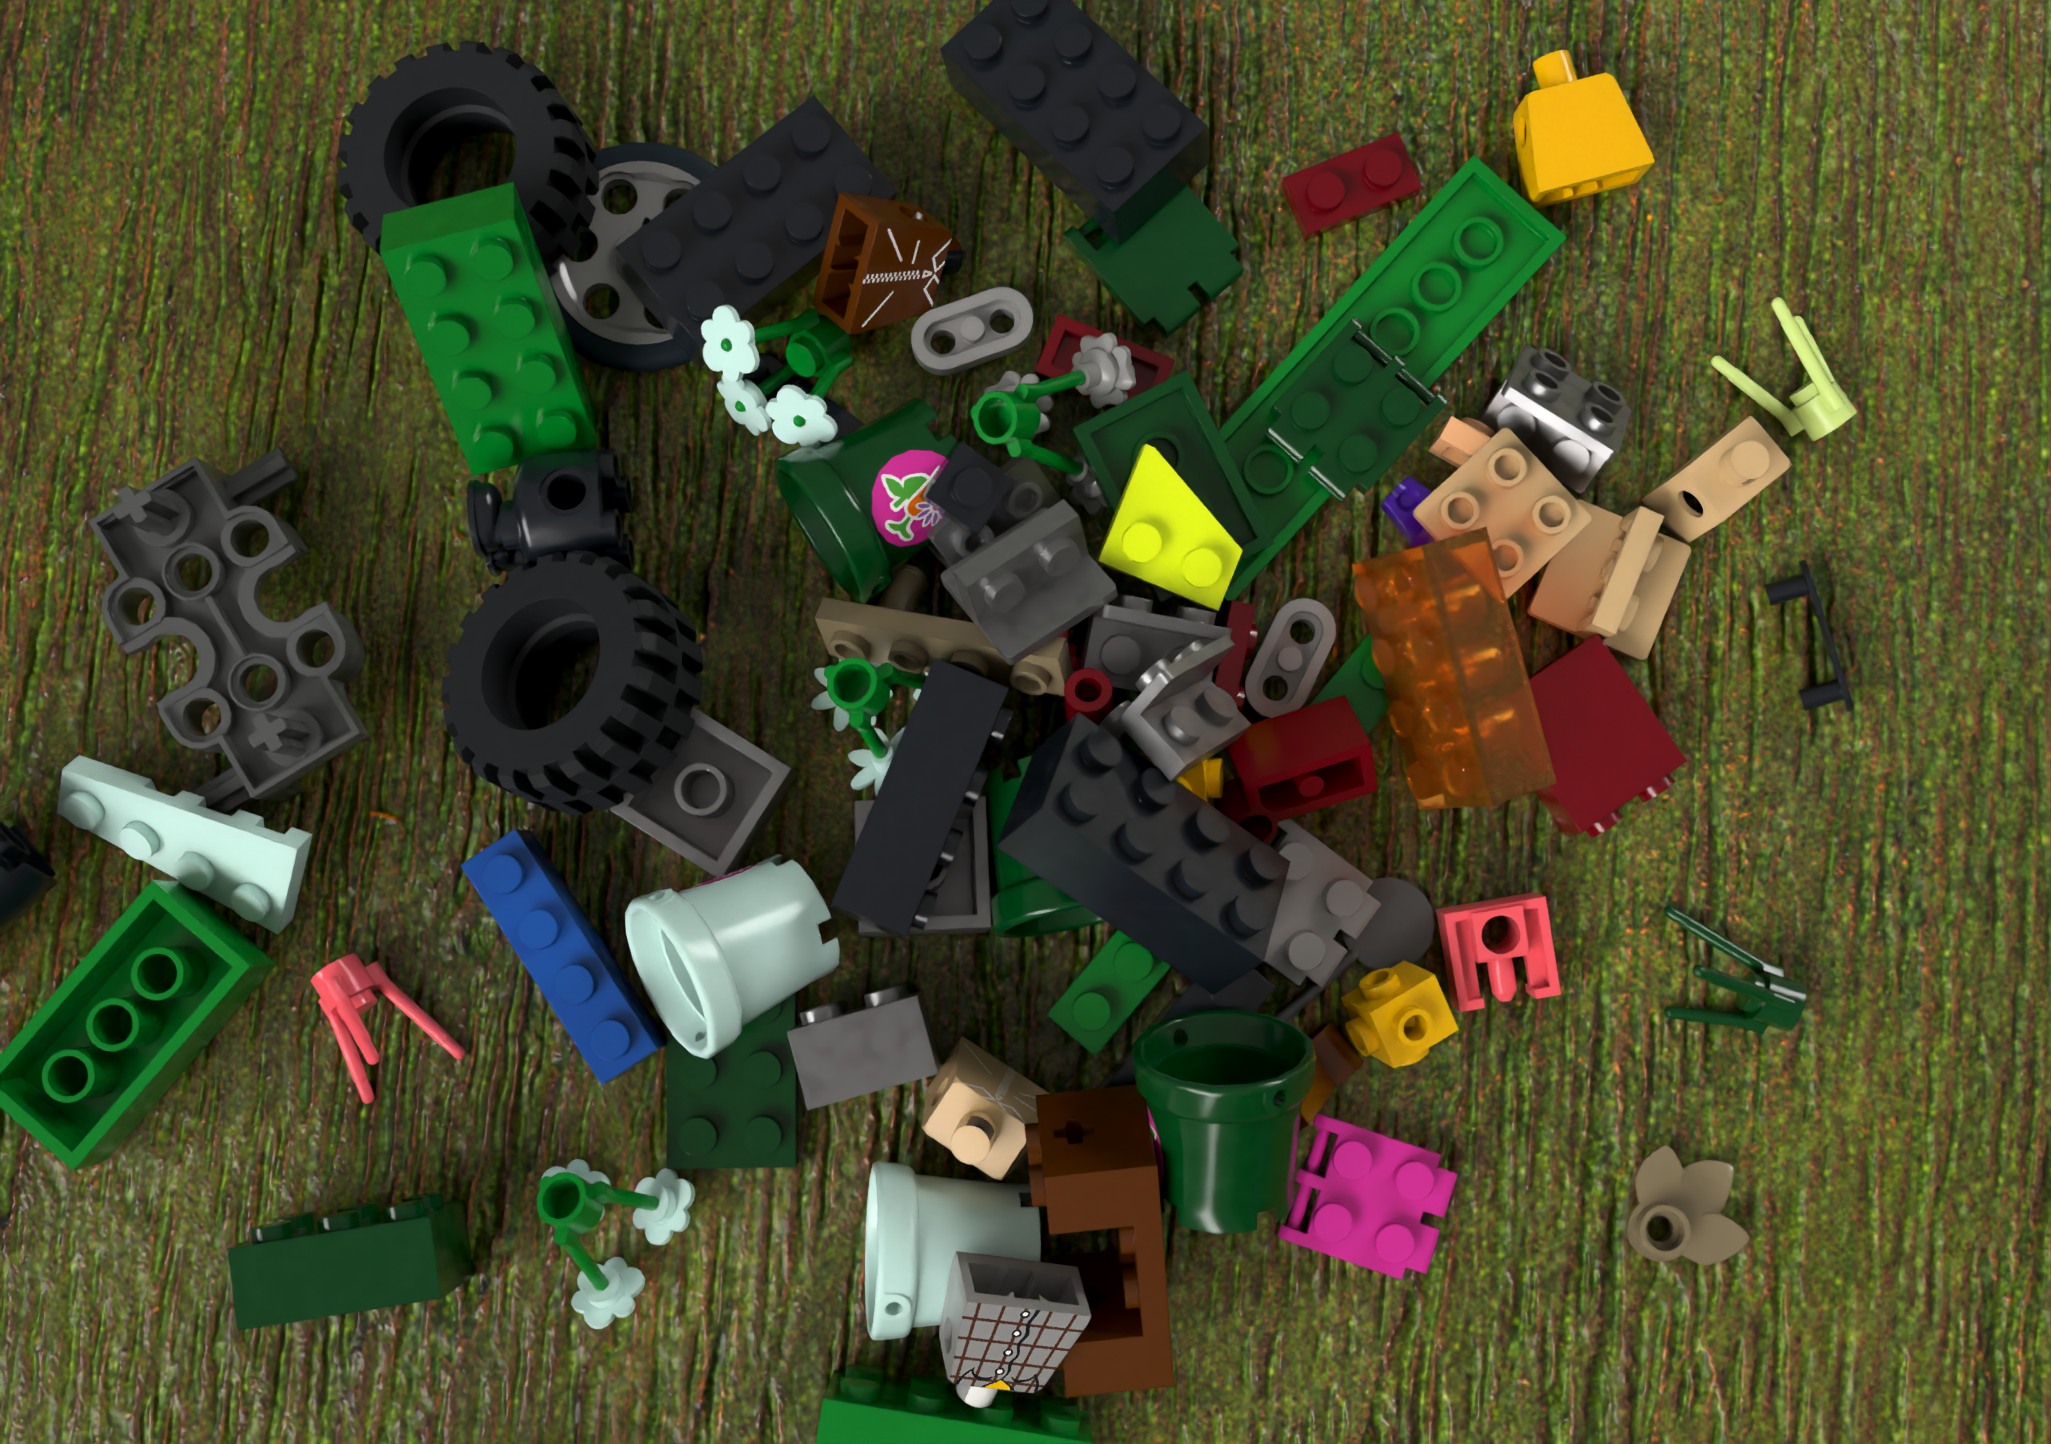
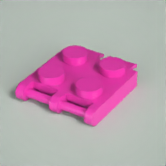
(1370, 1199)

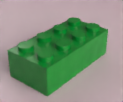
(489, 327)
(127, 1023)
(876, 1410)

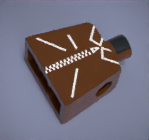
(882, 262)

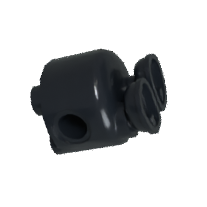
(556, 506)

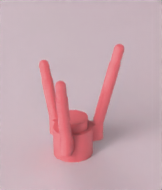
(348, 992)

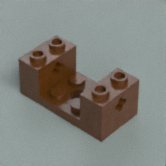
(1096, 1172)

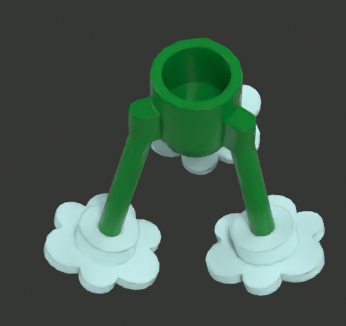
(813, 350)
(574, 1204)

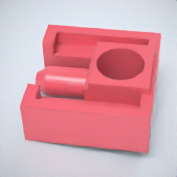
(1526, 936)

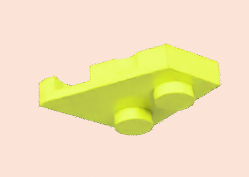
(1169, 536)

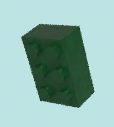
(350, 1260)

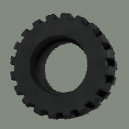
(453, 96)
(520, 647)

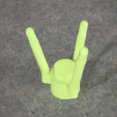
(1818, 404)

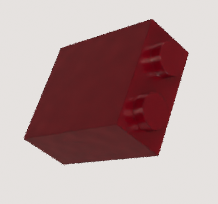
(1598, 739)

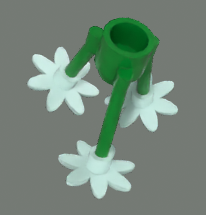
(859, 694)

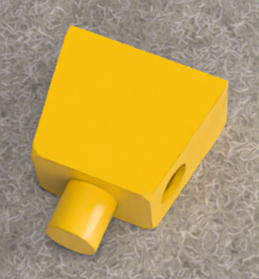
(1575, 135)

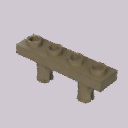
(913, 640)

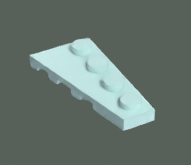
(206, 850)

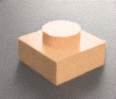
(1460, 440)

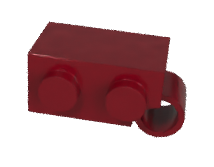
(1296, 766)

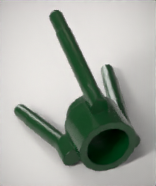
(1763, 996)

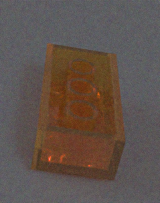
(1453, 672)

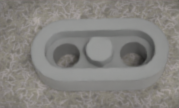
(969, 327)
(1289, 661)

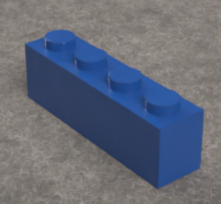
(564, 954)

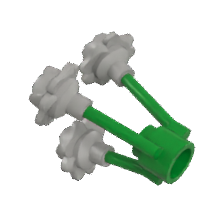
(1016, 410)

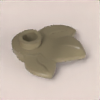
(1691, 1205)

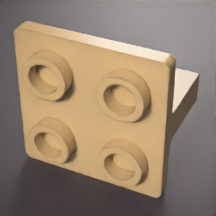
(1517, 501)
(1613, 581)

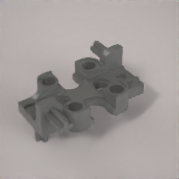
(214, 516)

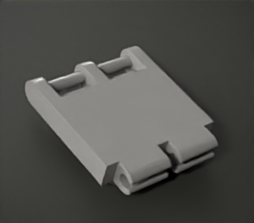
(1316, 902)

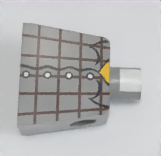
(1008, 1323)

